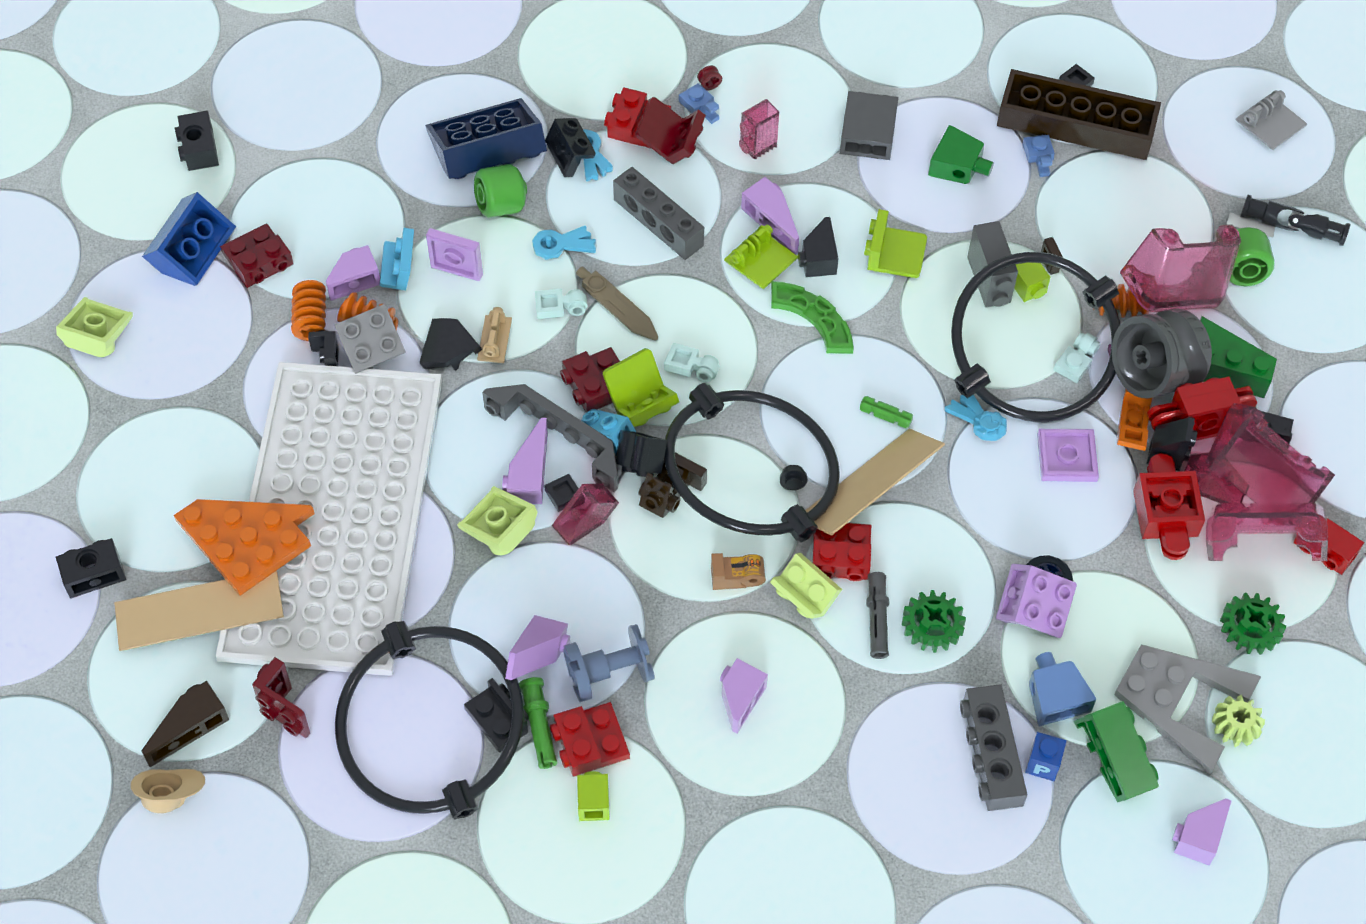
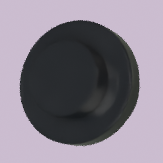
(793, 477)

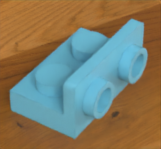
(397, 261)

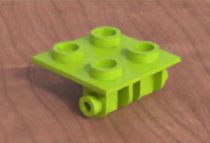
(761, 257)

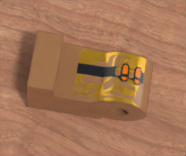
(737, 571)

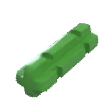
(886, 412)

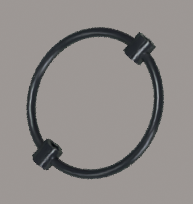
(975, 378)
(796, 519)
(458, 794)

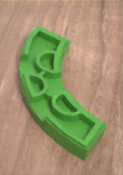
(817, 311)

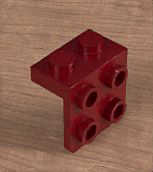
(668, 132)
(270, 692)

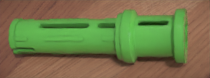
(536, 709)

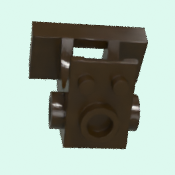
(658, 493)

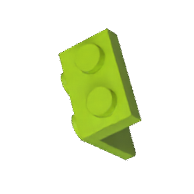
(894, 249)
(638, 388)

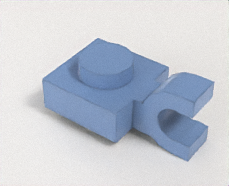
(700, 99)
(1039, 150)

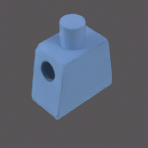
(1059, 691)

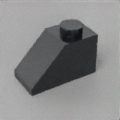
(819, 251)

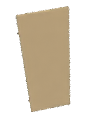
(876, 478)
(194, 611)

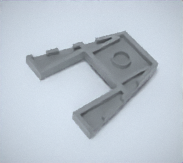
(1156, 685)

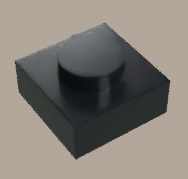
(1078, 75)
(561, 491)

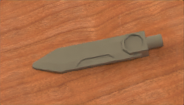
(617, 304)

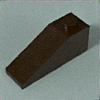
(188, 720)

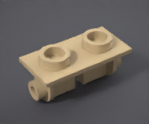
(495, 336)

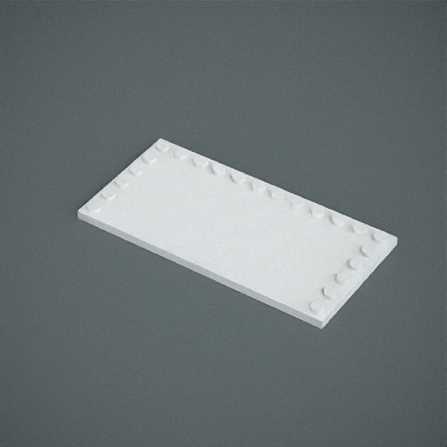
(361, 461)

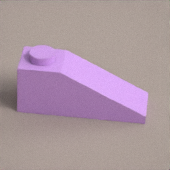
(768, 206)
(527, 468)
(537, 646)

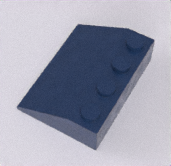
(487, 138)

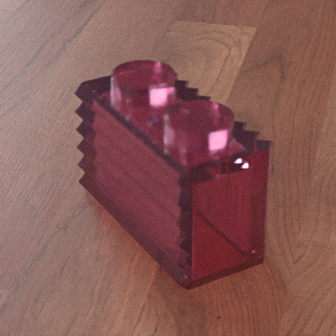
(759, 129)

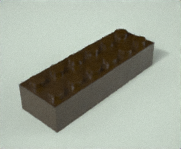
(1078, 114)

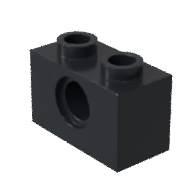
(197, 140)
(82, 580)

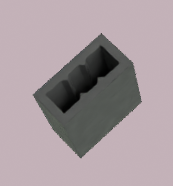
(868, 125)
(986, 246)

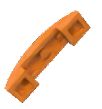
(1133, 421)

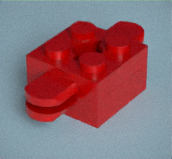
(1204, 402)
(1169, 506)

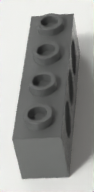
(658, 213)
(991, 703)

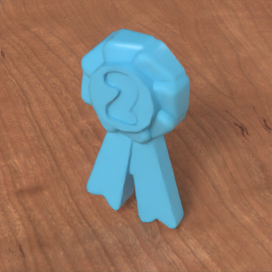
(598, 161)
(551, 244)
(986, 424)

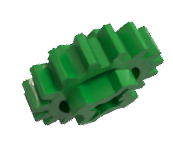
(1253, 623)
(934, 625)

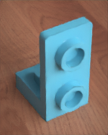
(608, 424)

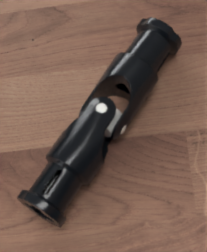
(1313, 225)

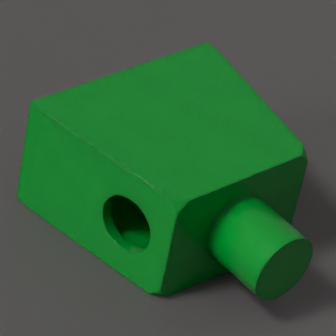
(959, 157)

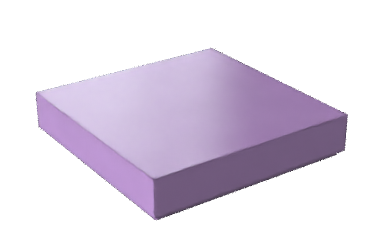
(454, 254)
(1068, 455)

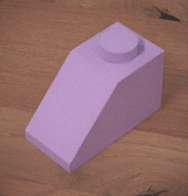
(353, 273)
(741, 691)
(1202, 832)

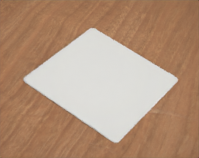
(1241, 222)

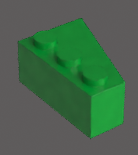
(1238, 360)
(1120, 751)

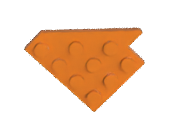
(246, 537)

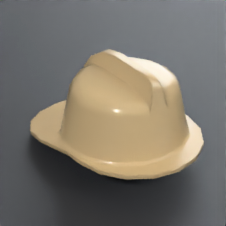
(166, 789)

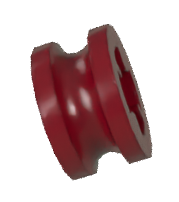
(709, 77)

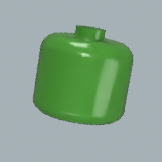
(499, 190)
(1254, 258)

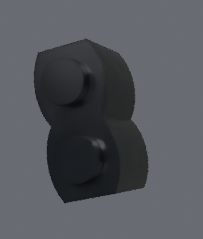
(640, 453)

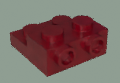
(257, 255)
(586, 378)

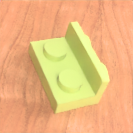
(806, 587)

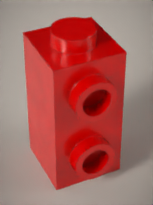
(1342, 548)

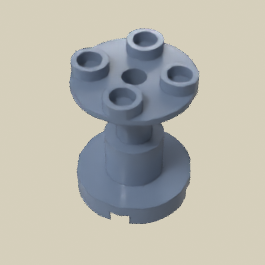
(597, 665)

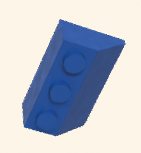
(189, 240)

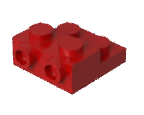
(626, 116)
(844, 553)
(589, 738)

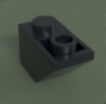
(1174, 440)

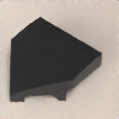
(447, 344)

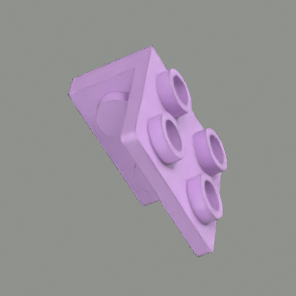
(1036, 599)

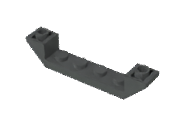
(506, 399)

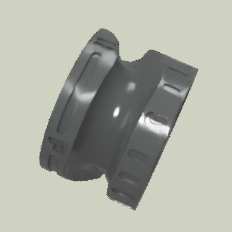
(1161, 352)

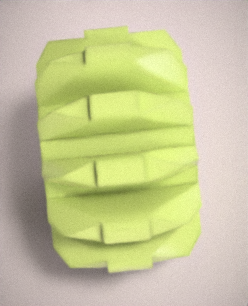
(1226, 721)

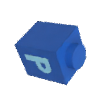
(1045, 756)

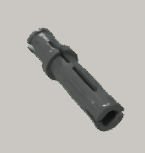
(878, 606)

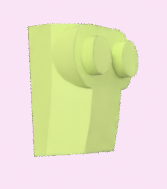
(93, 327)
(500, 521)

